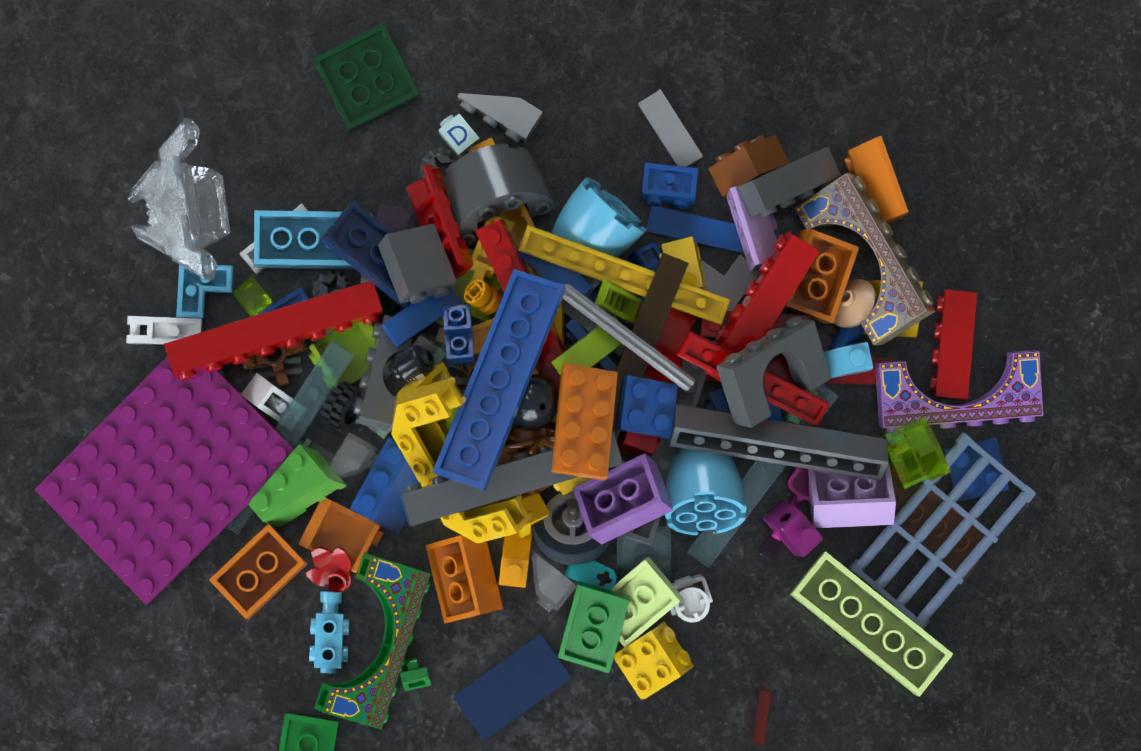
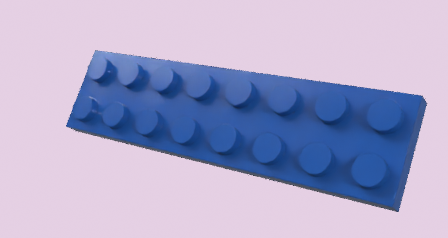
(499, 380)

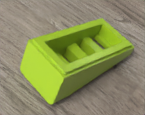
(622, 304)

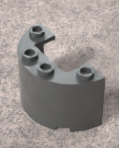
(493, 183)

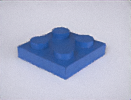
(647, 407)
(985, 478)

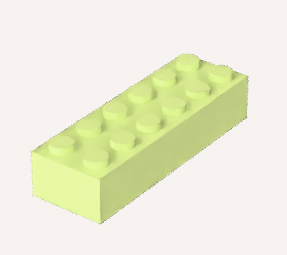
(871, 624)

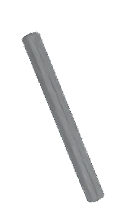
(628, 338)

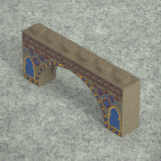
(901, 297)

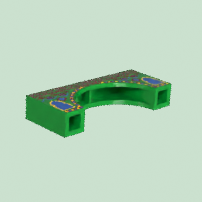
(370, 693)

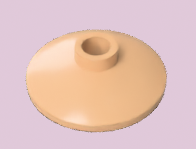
(856, 303)

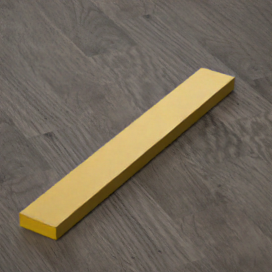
(619, 272)

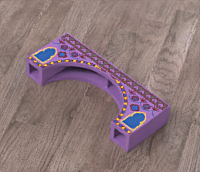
(1014, 396)

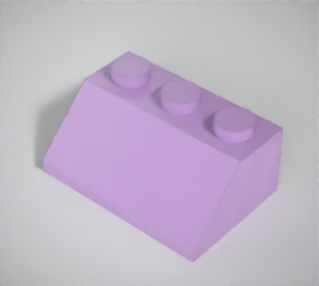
(754, 232)
(850, 500)

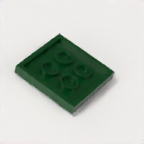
(366, 77)

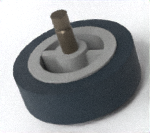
(563, 533)

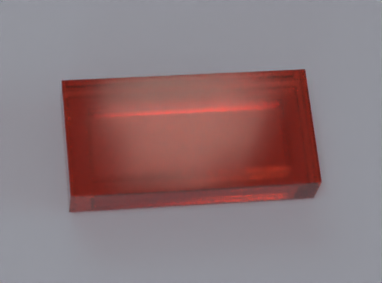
(761, 717)

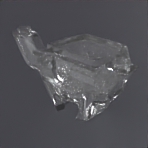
(183, 203)

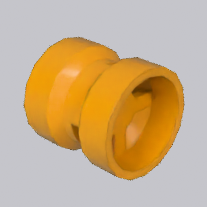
(482, 296)

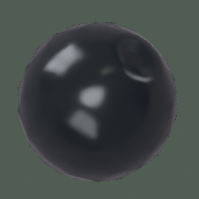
(538, 404)

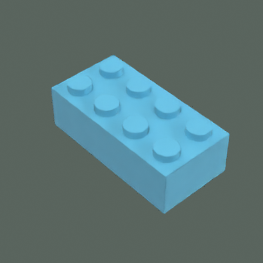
(294, 239)

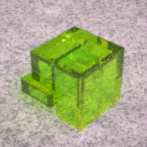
(916, 453)

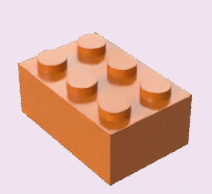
(826, 279)
(258, 571)

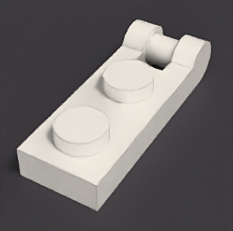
(161, 329)

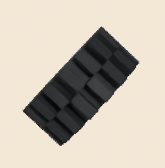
(339, 407)

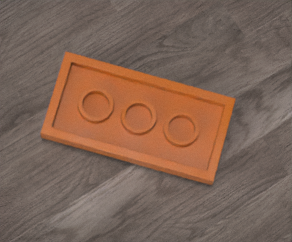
(584, 421)

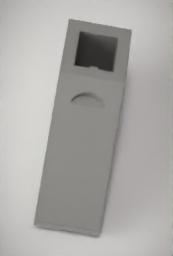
(509, 113)

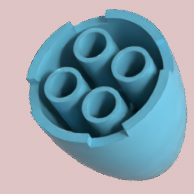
(598, 220)
(704, 492)

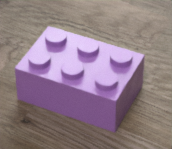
(624, 500)

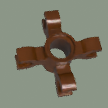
(278, 368)

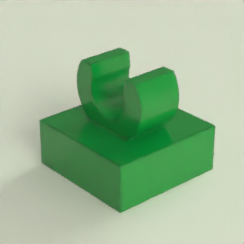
(415, 676)

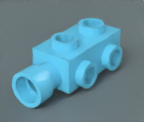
(332, 640)

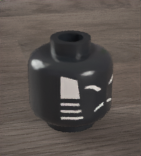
(413, 364)

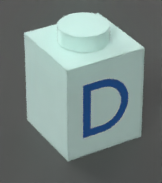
(458, 134)

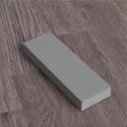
(670, 129)

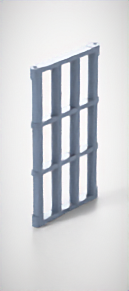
(935, 560)

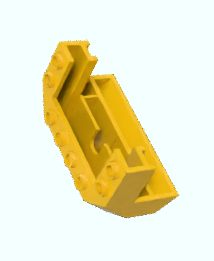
(420, 434)

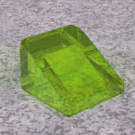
(252, 297)

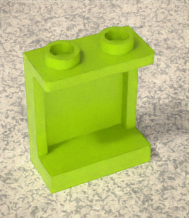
(354, 340)

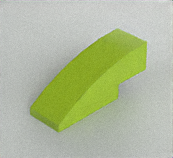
(588, 349)

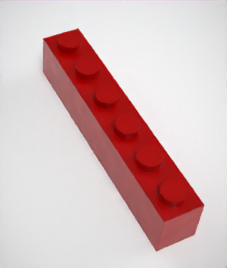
(767, 294)
(668, 343)

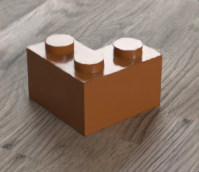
(747, 162)

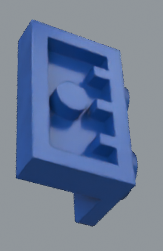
(669, 185)

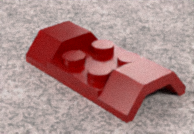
(435, 208)

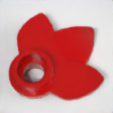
(329, 566)

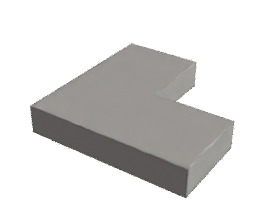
(733, 283)

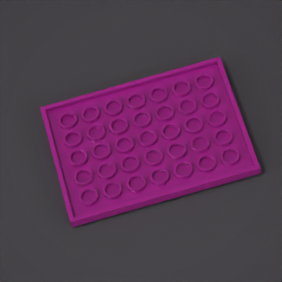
(165, 475)

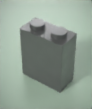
(417, 264)

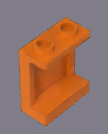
(340, 527)

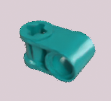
(589, 574)

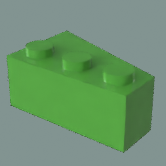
(295, 486)

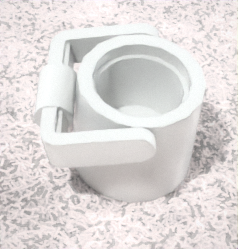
(695, 602)

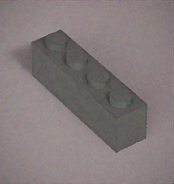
(789, 181)

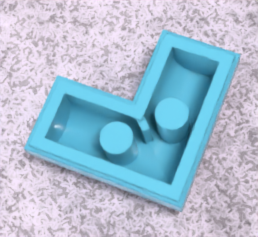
(193, 288)

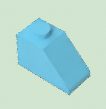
(849, 360)

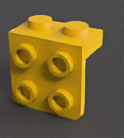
(653, 661)

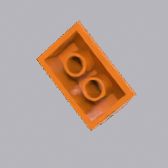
(875, 168)
(463, 578)

